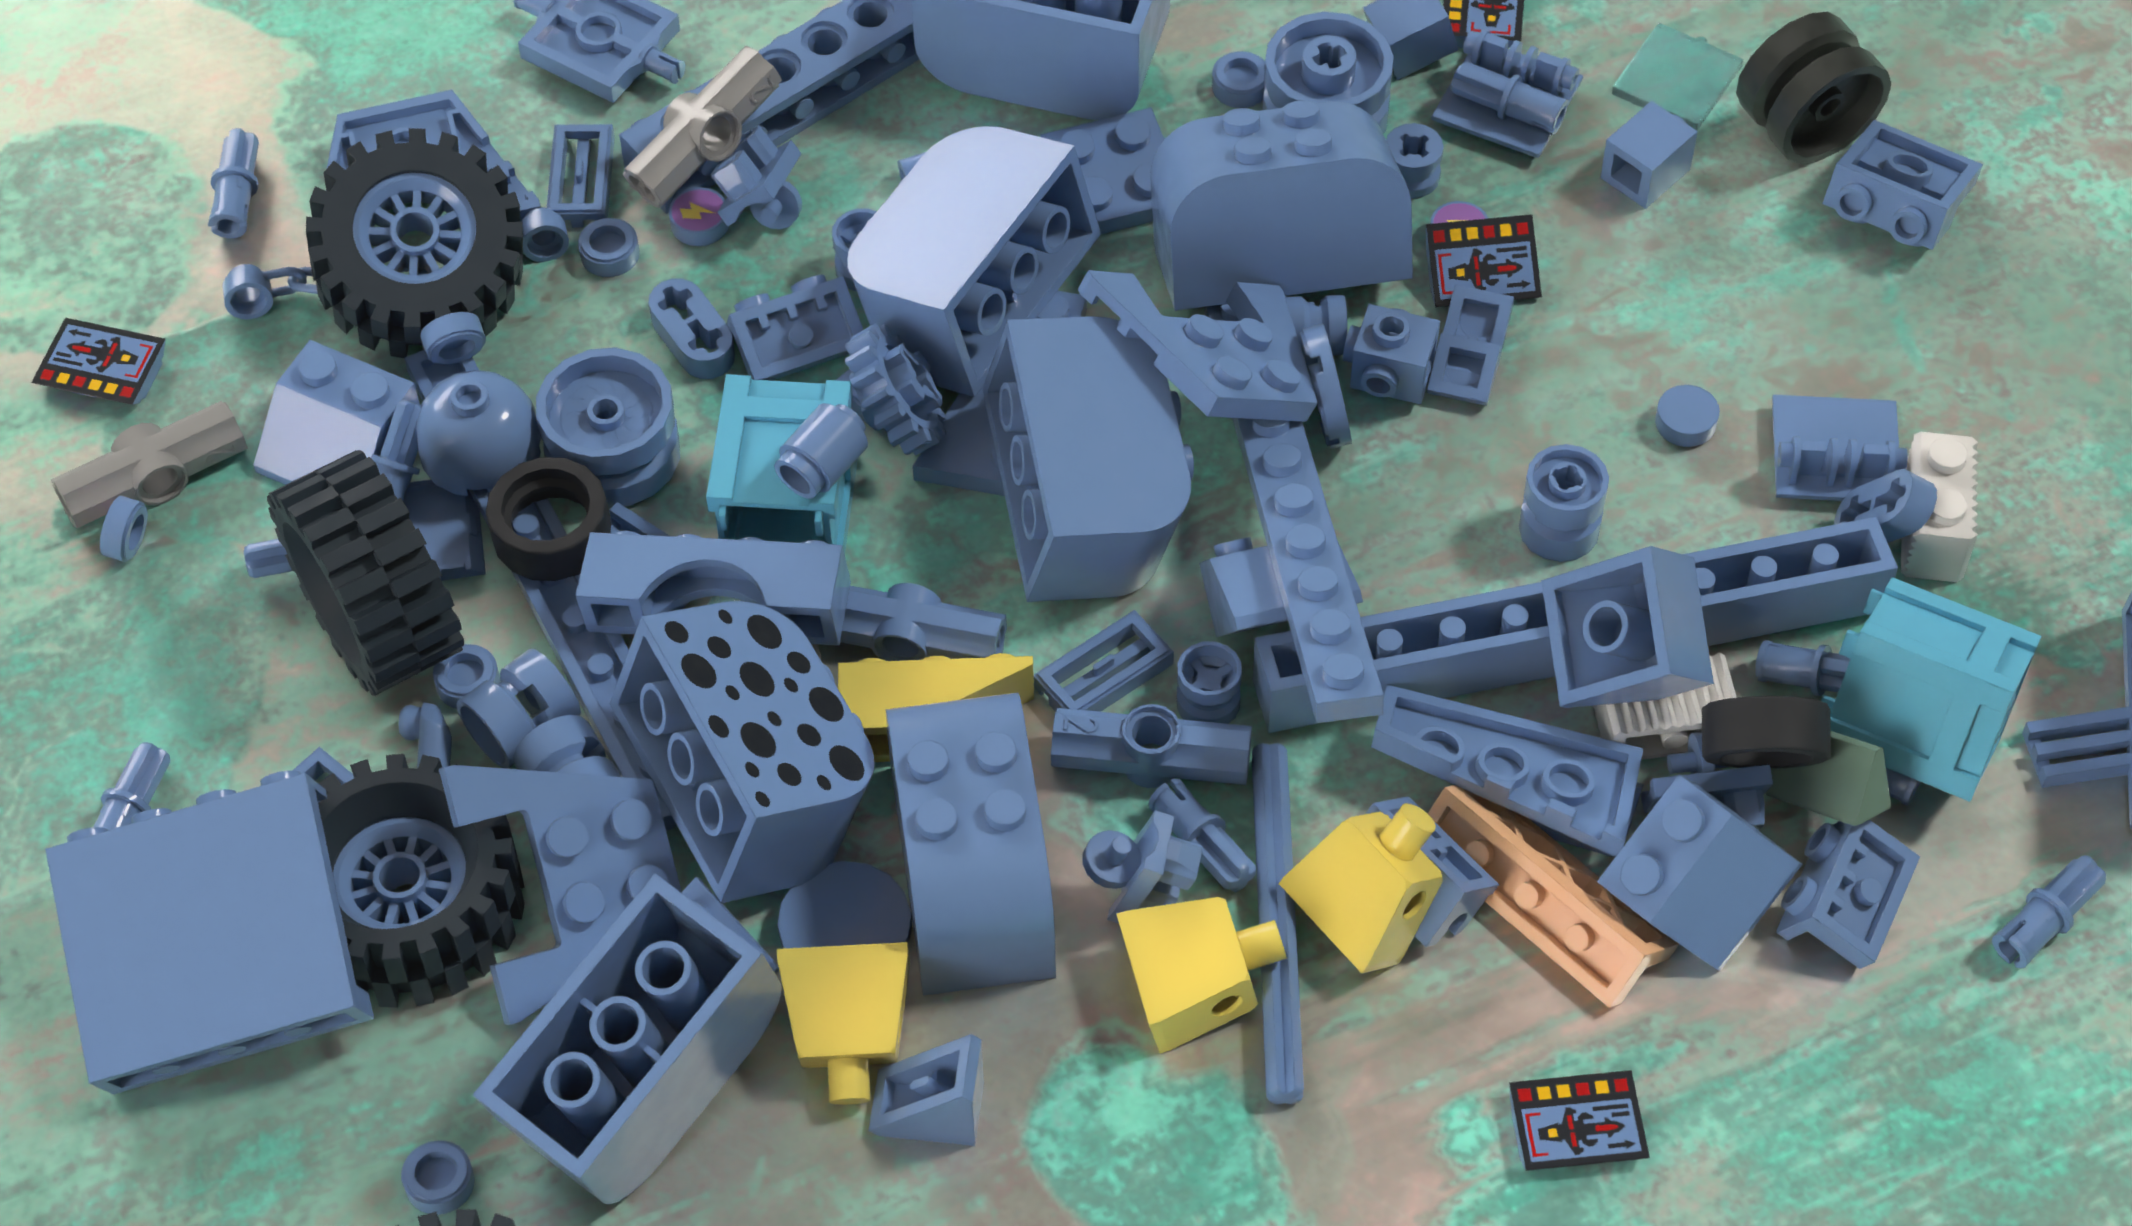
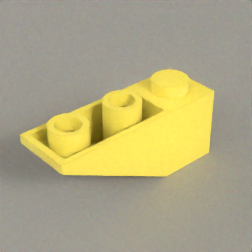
(880, 685)

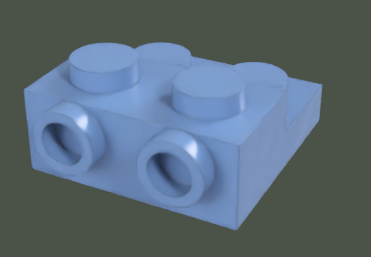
(1901, 185)

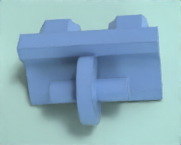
(757, 178)
(1736, 788)
(1145, 869)

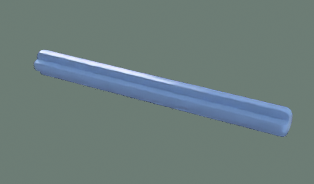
(1281, 978)

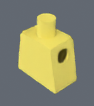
(1369, 885)
(1195, 966)
(846, 1010)

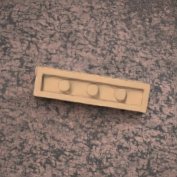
(1553, 896)

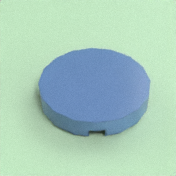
(1326, 386)
(845, 907)

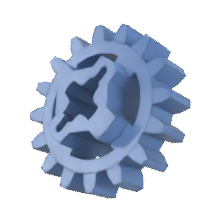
(895, 389)

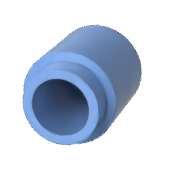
(821, 450)

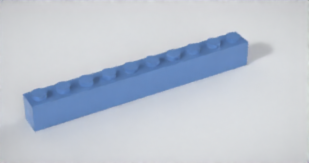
(1505, 634)

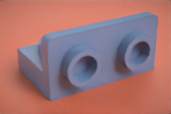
(794, 329)
(1849, 889)

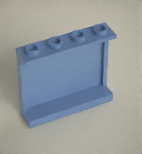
(204, 933)

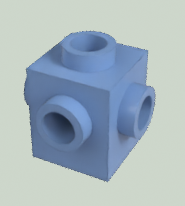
(1392, 353)

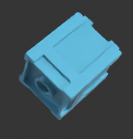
(743, 482)
(1931, 685)

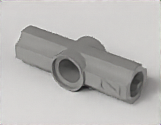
(702, 126)
(149, 463)

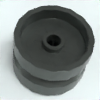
(1813, 87)

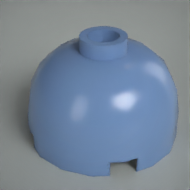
(475, 431)

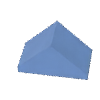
(932, 1095)

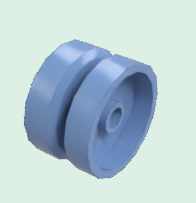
(1329, 60)
(614, 418)

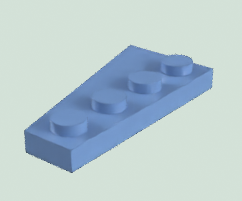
(1530, 767)

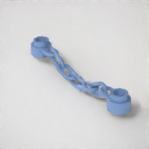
(250, 294)

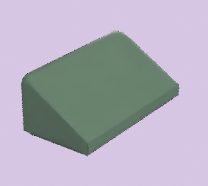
(1844, 788)

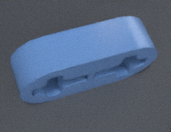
(702, 322)
(1897, 500)

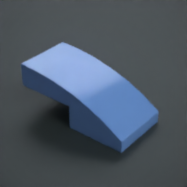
(1471, 345)

